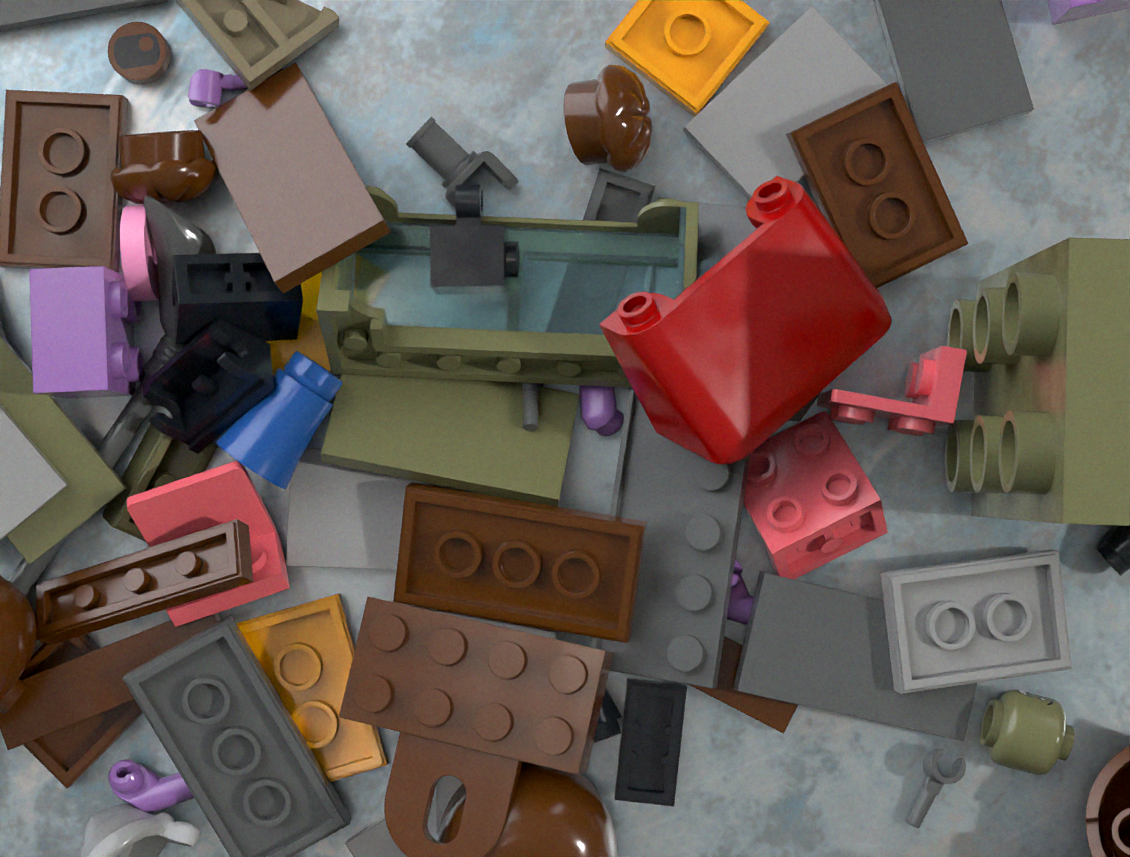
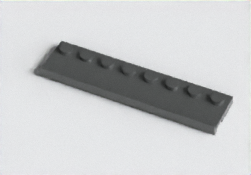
(690, 526)

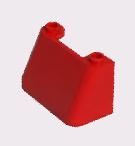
(751, 332)

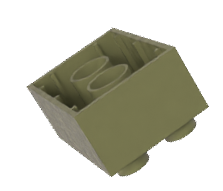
(1047, 388)

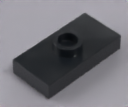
(650, 742)

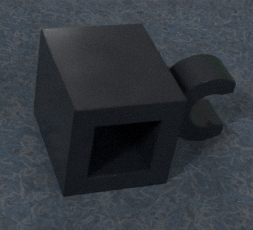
(470, 254)

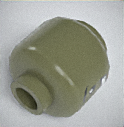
(1026, 732)

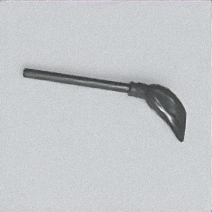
(171, 237)

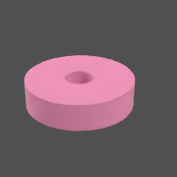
(138, 255)

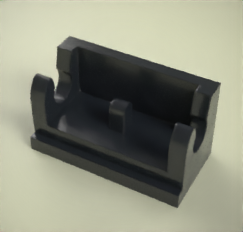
(235, 290)
(210, 384)

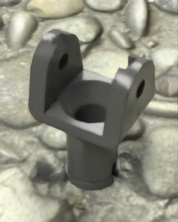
(453, 162)

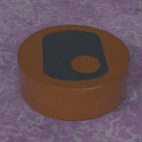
(139, 52)

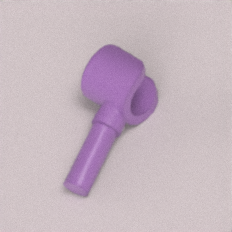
(207, 87)

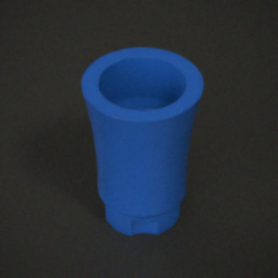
(282, 424)

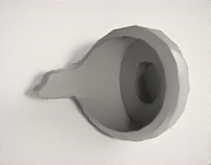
(134, 833)

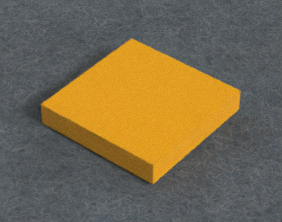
(687, 45)

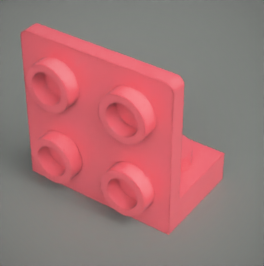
(930, 383)
(810, 497)
(205, 502)

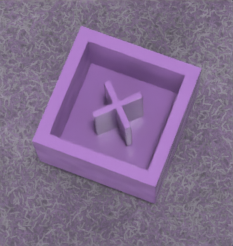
(83, 333)

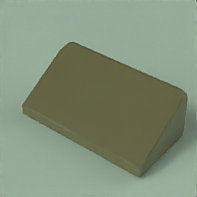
(154, 464)

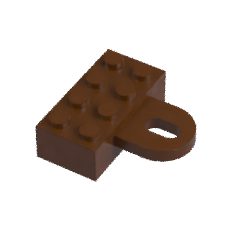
(469, 708)

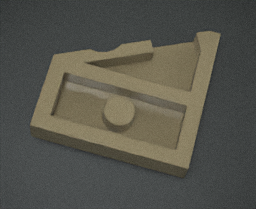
(259, 34)

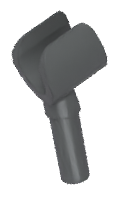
(530, 405)
(933, 784)

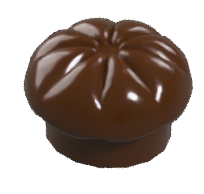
(609, 119)
(163, 166)

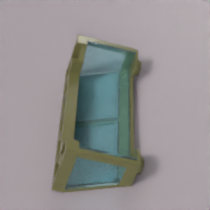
(572, 276)

